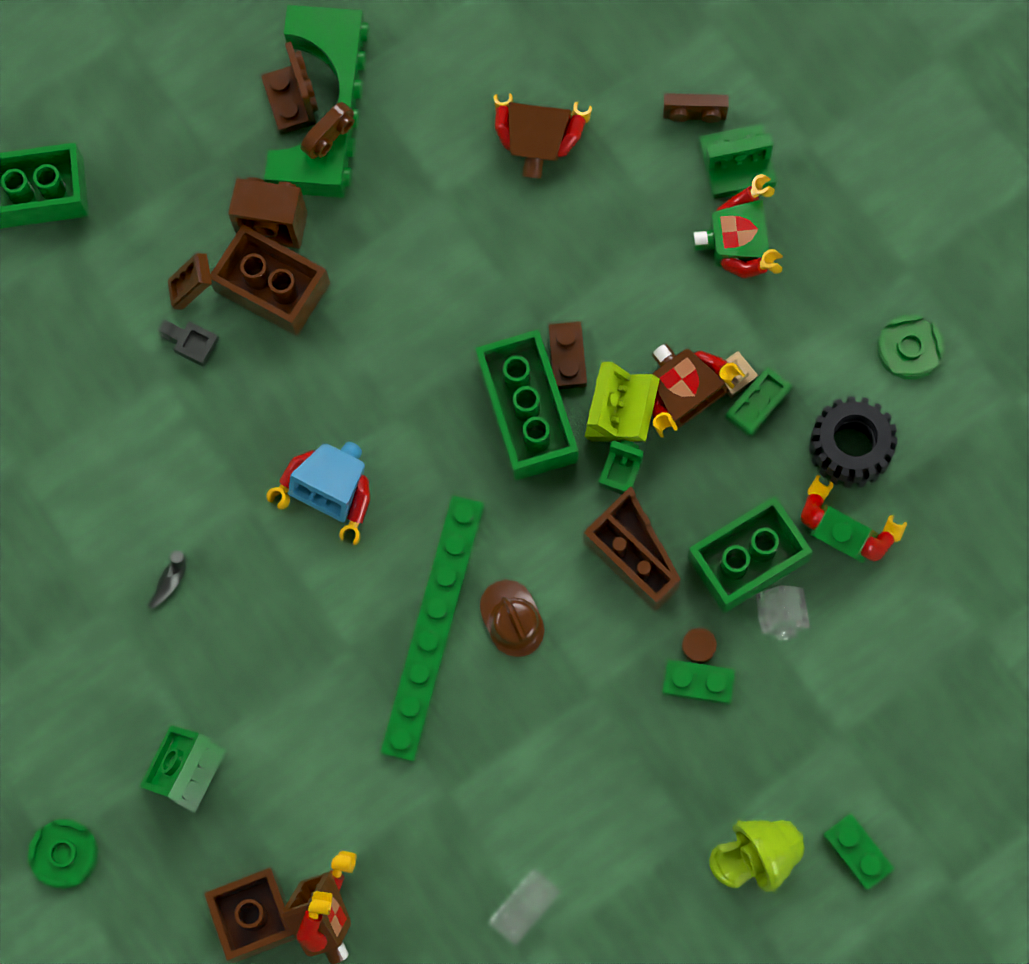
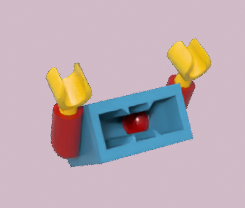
(328, 482)

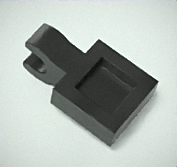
(191, 343)

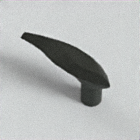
(169, 579)

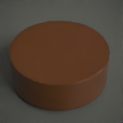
(699, 645)

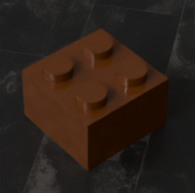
(269, 209)
(249, 915)

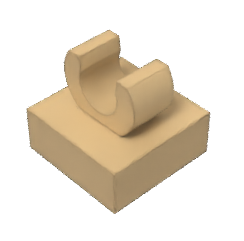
(740, 382)

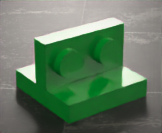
(736, 159)
(183, 767)

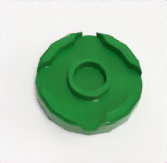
(910, 347)
(63, 854)

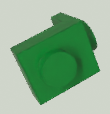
(621, 466)

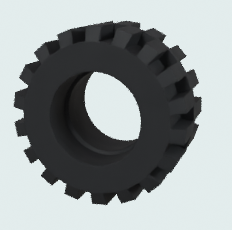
(862, 418)

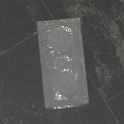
(525, 907)

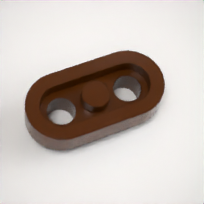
(320, 137)

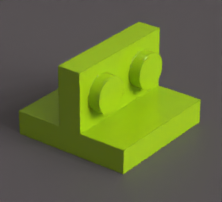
(621, 405)

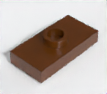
(189, 281)

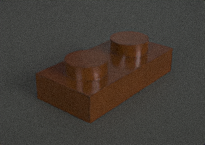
(704, 107)
(568, 355)

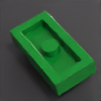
(698, 682)
(858, 852)

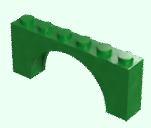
(336, 40)

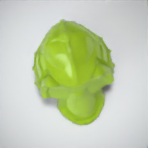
(761, 851)

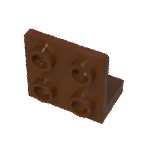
(291, 94)

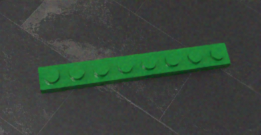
(432, 629)

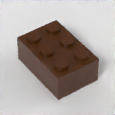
(269, 280)

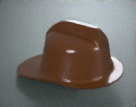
(512, 618)

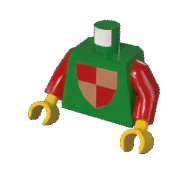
(740, 233)
(843, 531)

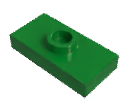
(758, 401)

